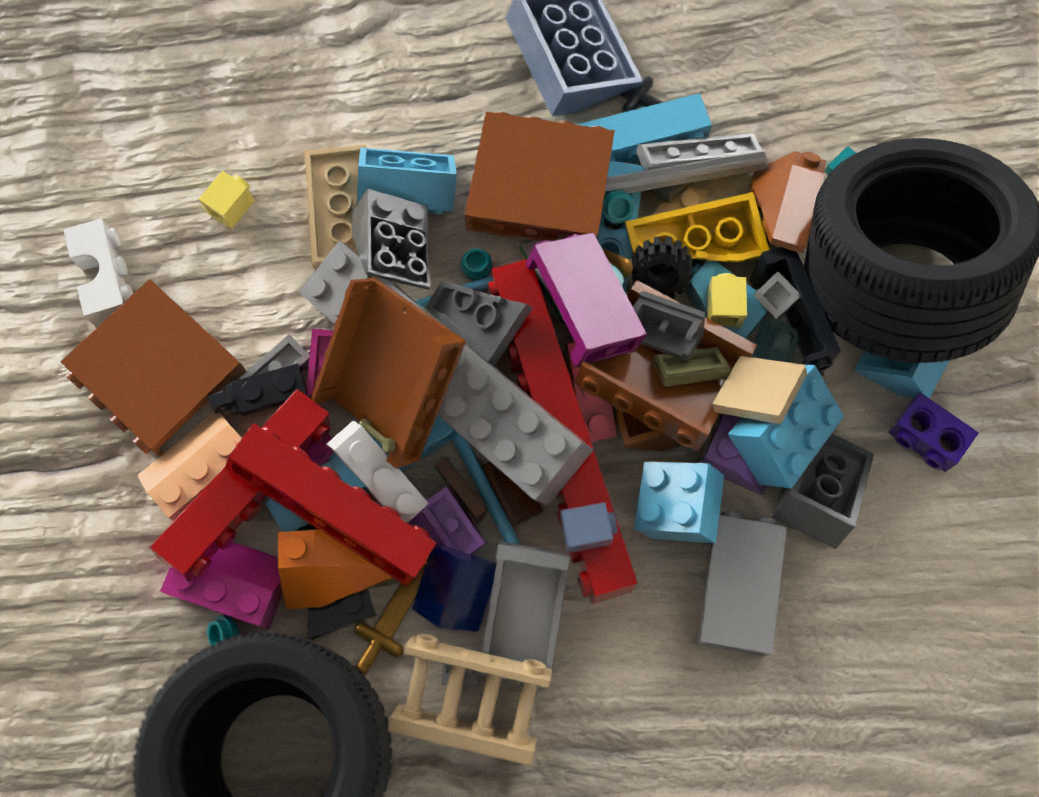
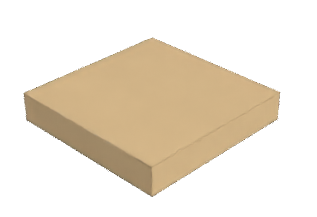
(760, 389)

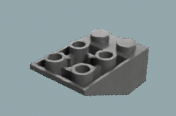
(392, 238)

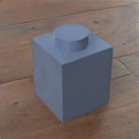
(588, 527)

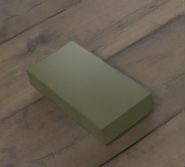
(702, 366)

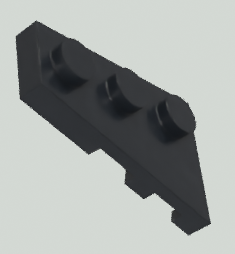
(340, 613)

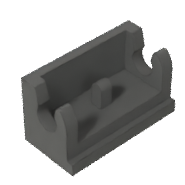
(670, 325)

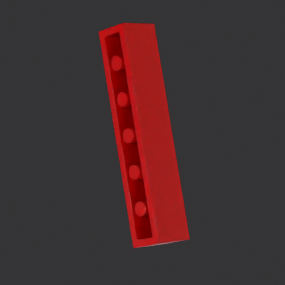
(228, 500)
(330, 503)

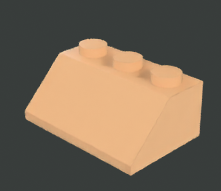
(190, 465)

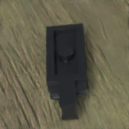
(259, 391)

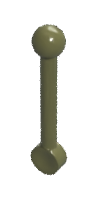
(388, 444)

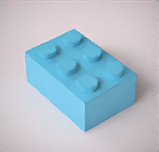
(783, 451)

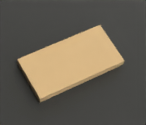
(331, 197)

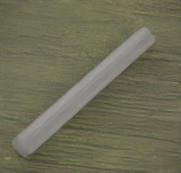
(687, 173)

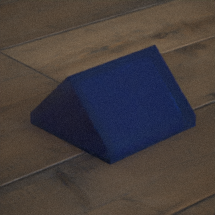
(454, 589)

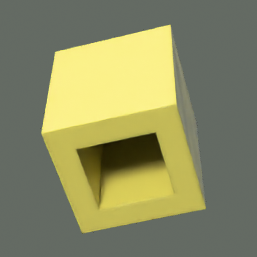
(227, 199)
(727, 300)

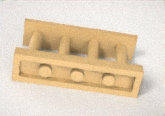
(446, 726)

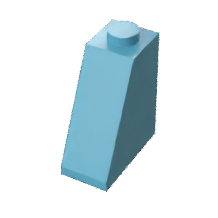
(698, 296)

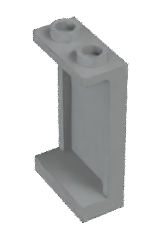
(743, 585)
(526, 604)

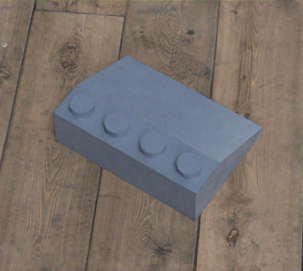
(572, 52)

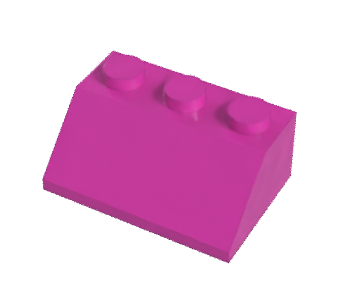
(237, 584)

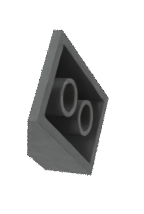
(827, 493)

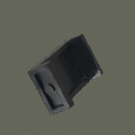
(806, 315)

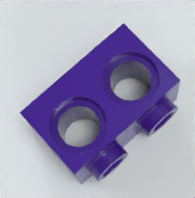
(936, 425)

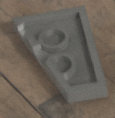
(478, 317)

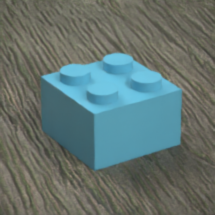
(679, 501)

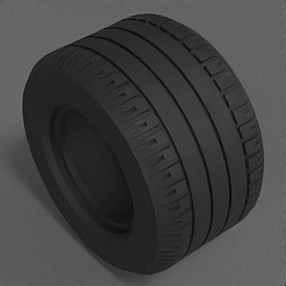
(931, 198)
(198, 704)

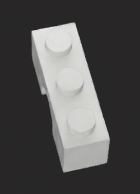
(96, 246)
(369, 464)

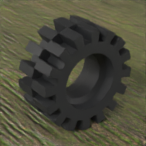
(665, 253)

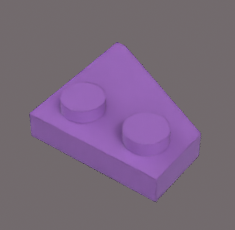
(449, 523)

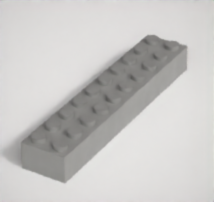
(479, 401)

